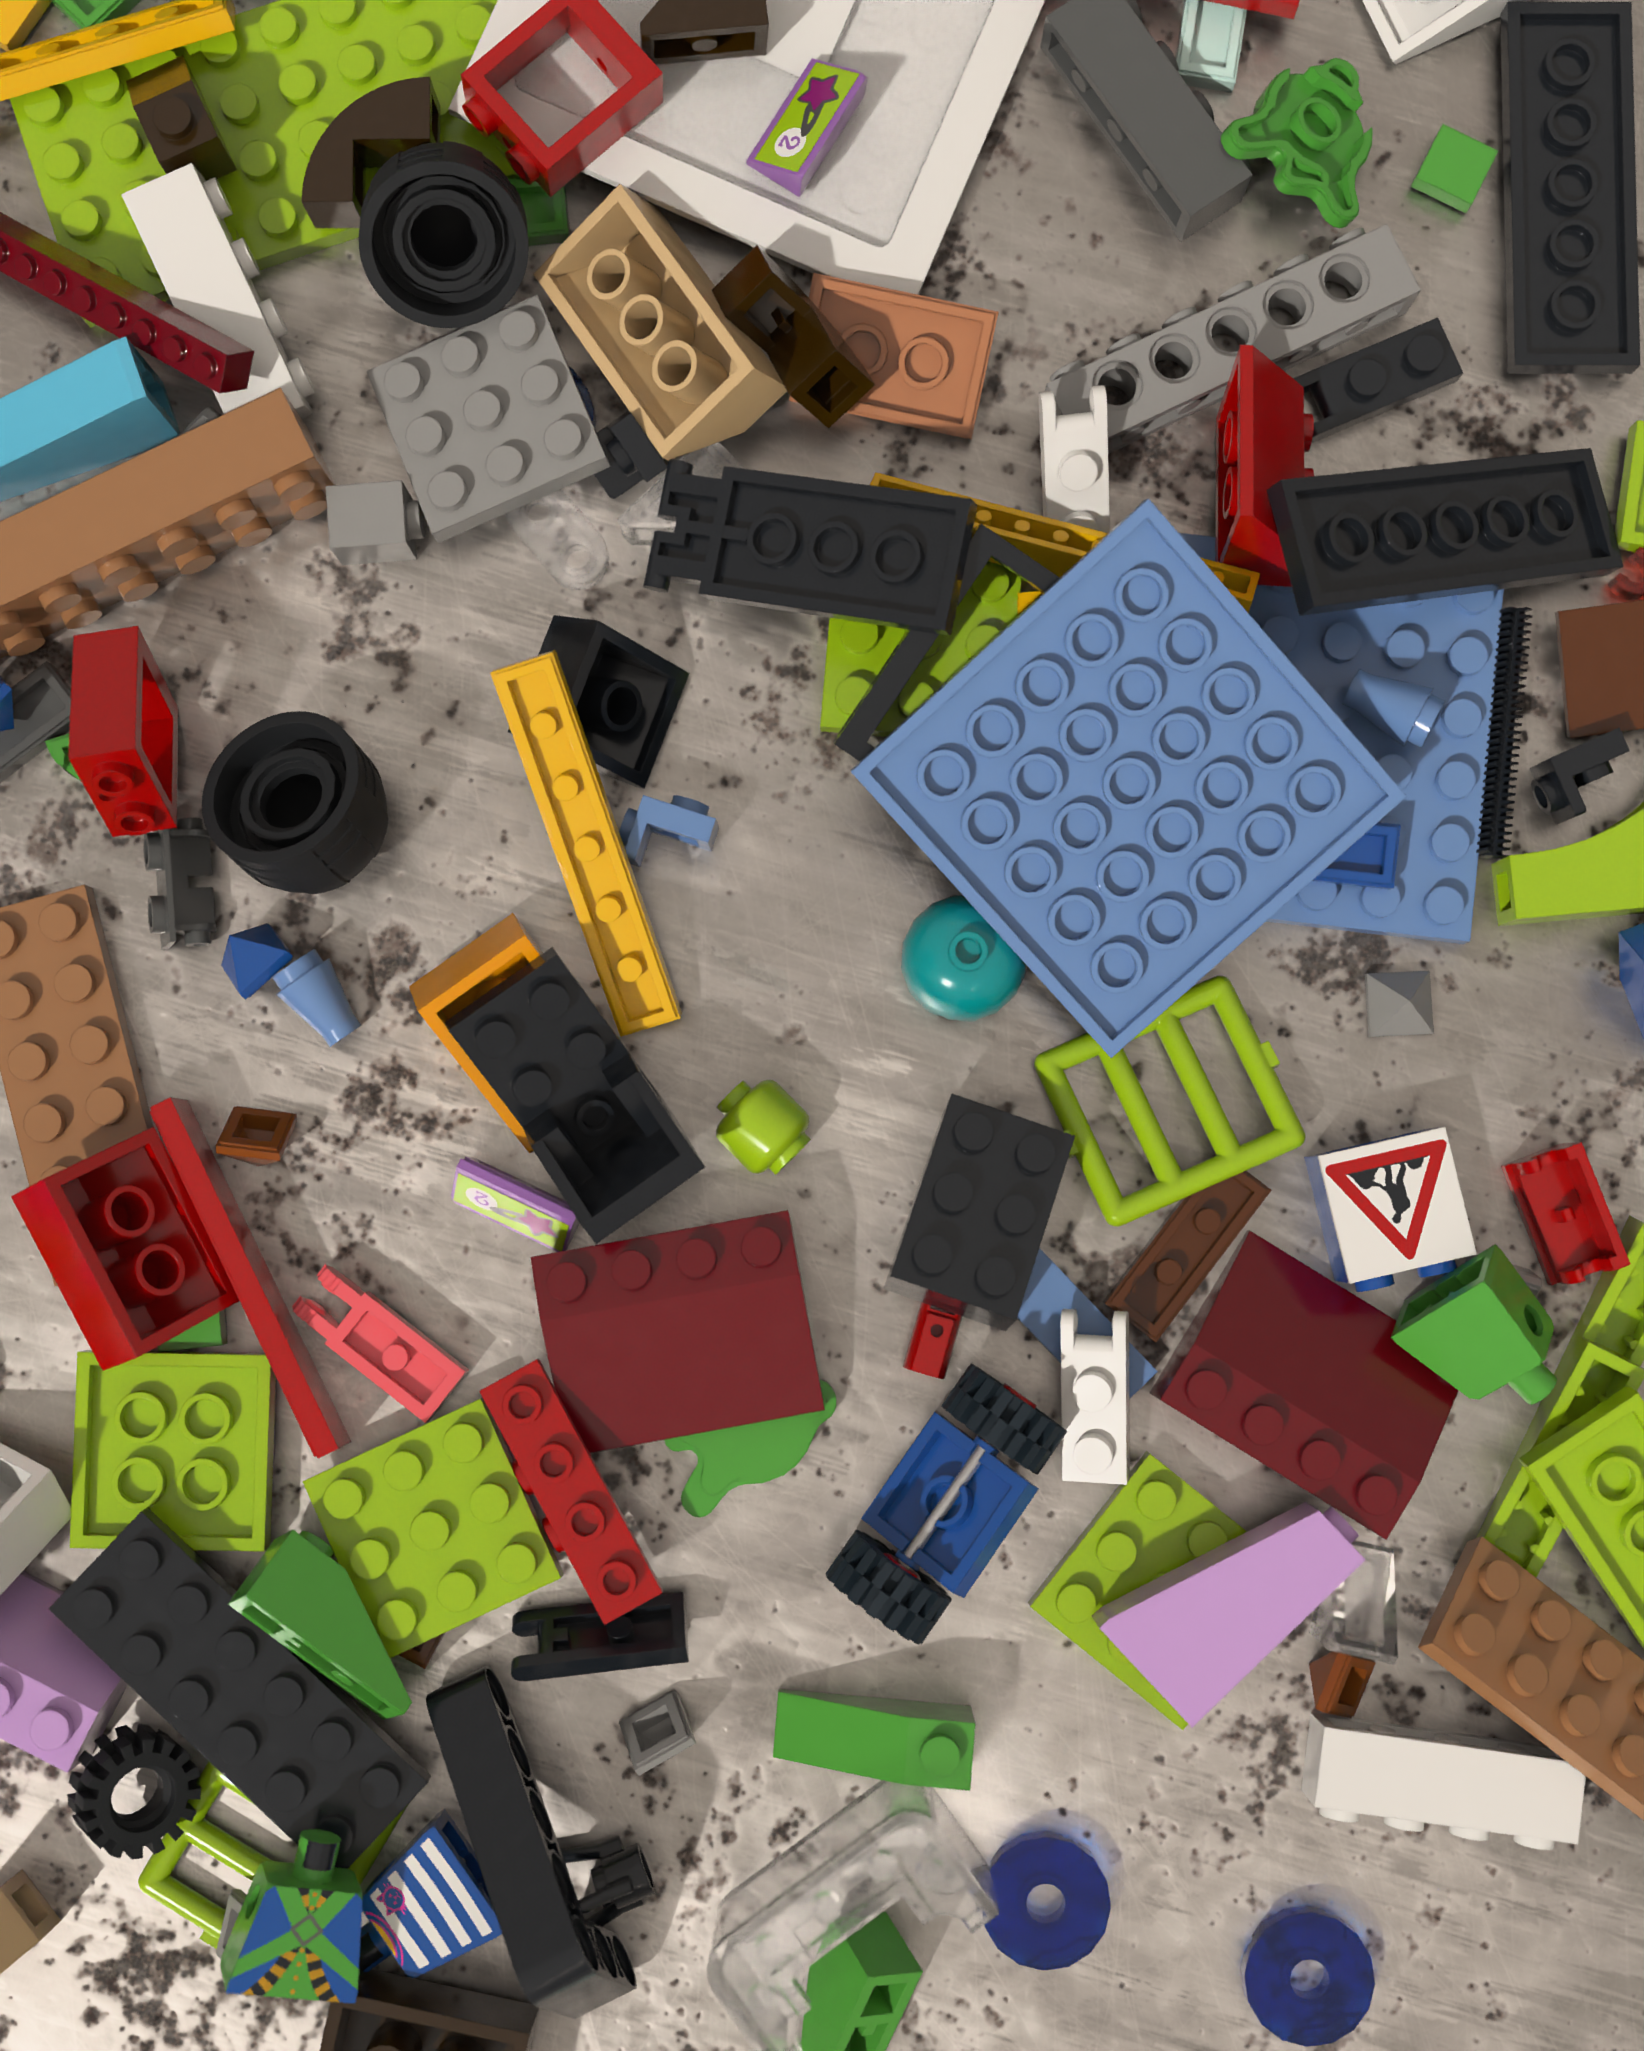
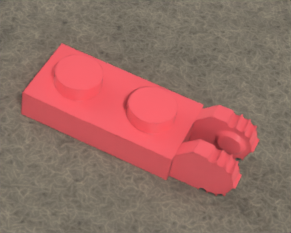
(384, 1346)

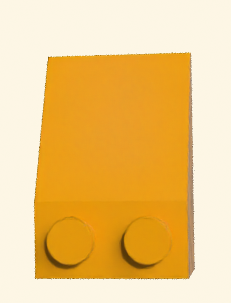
(465, 979)

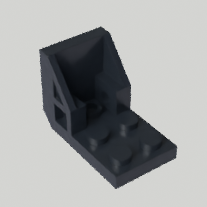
(576, 1095)

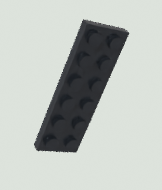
(1569, 188)
(1443, 529)
(237, 1691)

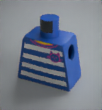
(427, 1903)

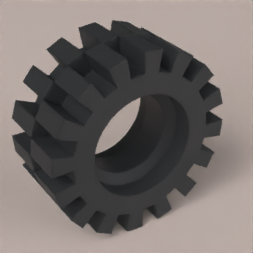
(159, 1816)

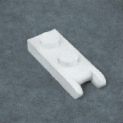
(1075, 462)
(1095, 1402)

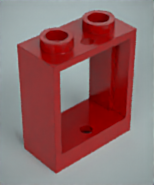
(608, 46)
(124, 731)

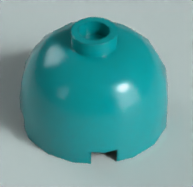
(959, 962)

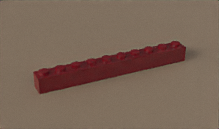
(123, 308)

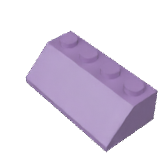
(51, 1683)

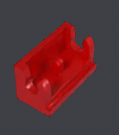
(1565, 1213)

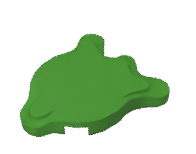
(1310, 136)
(747, 1454)

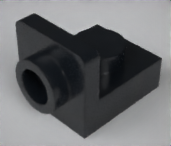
(629, 454)
(1561, 775)

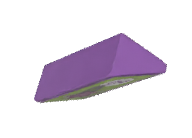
(808, 124)
(514, 1204)

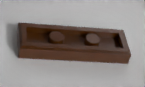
(1184, 1252)

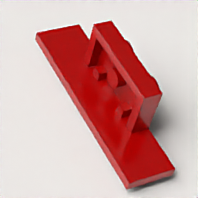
(571, 1491)

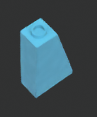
(82, 419)

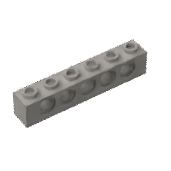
(1361, 261)

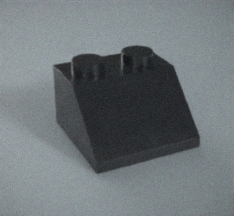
(619, 694)

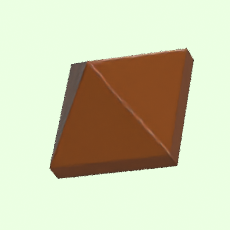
(256, 1135)
(1339, 1682)

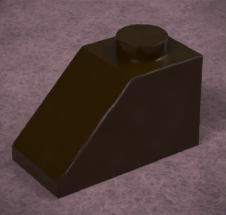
(704, 30)
(179, 120)

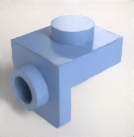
(681, 821)

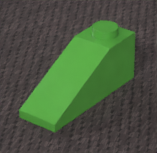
(317, 1614)
(877, 1737)
(860, 1990)

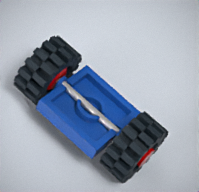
(946, 1506)

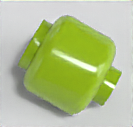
(762, 1126)

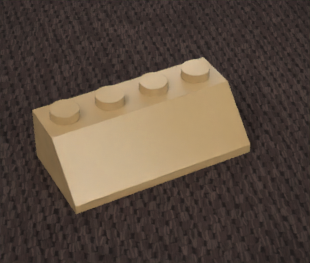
(658, 327)

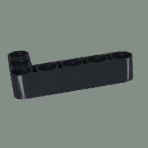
(554, 1950)

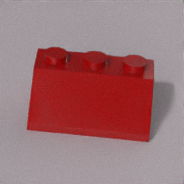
(1257, 444)
(126, 1248)

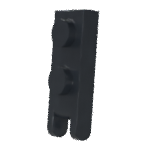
(1381, 377)
(578, 1643)

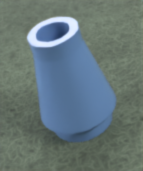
(1395, 706)
(317, 996)

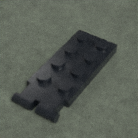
(814, 546)

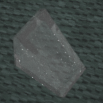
(1362, 1610)

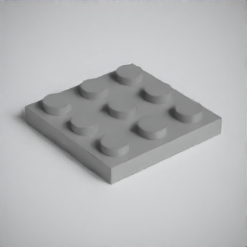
(488, 419)

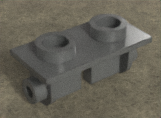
(177, 908)

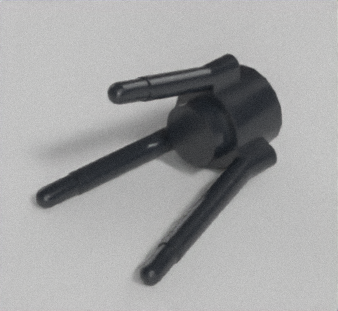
(619, 1881)

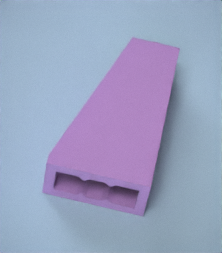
(1229, 1608)

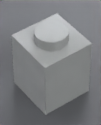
(373, 522)

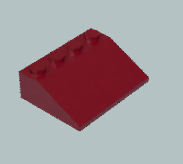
(679, 1332)
(1309, 1385)

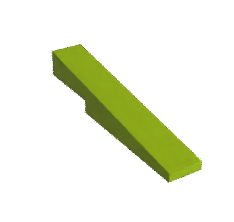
(1596, 1364)

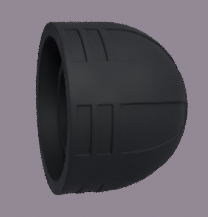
(443, 235)
(296, 803)

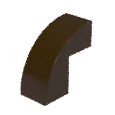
(363, 137)
(795, 334)

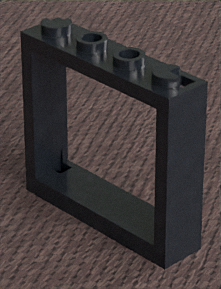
(915, 644)

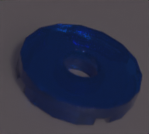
(1070, 1931)
(1316, 2014)

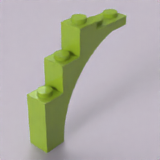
(1575, 880)

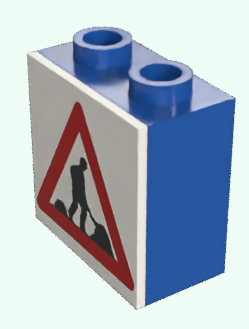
(1391, 1208)

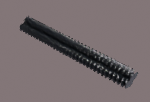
(1503, 732)

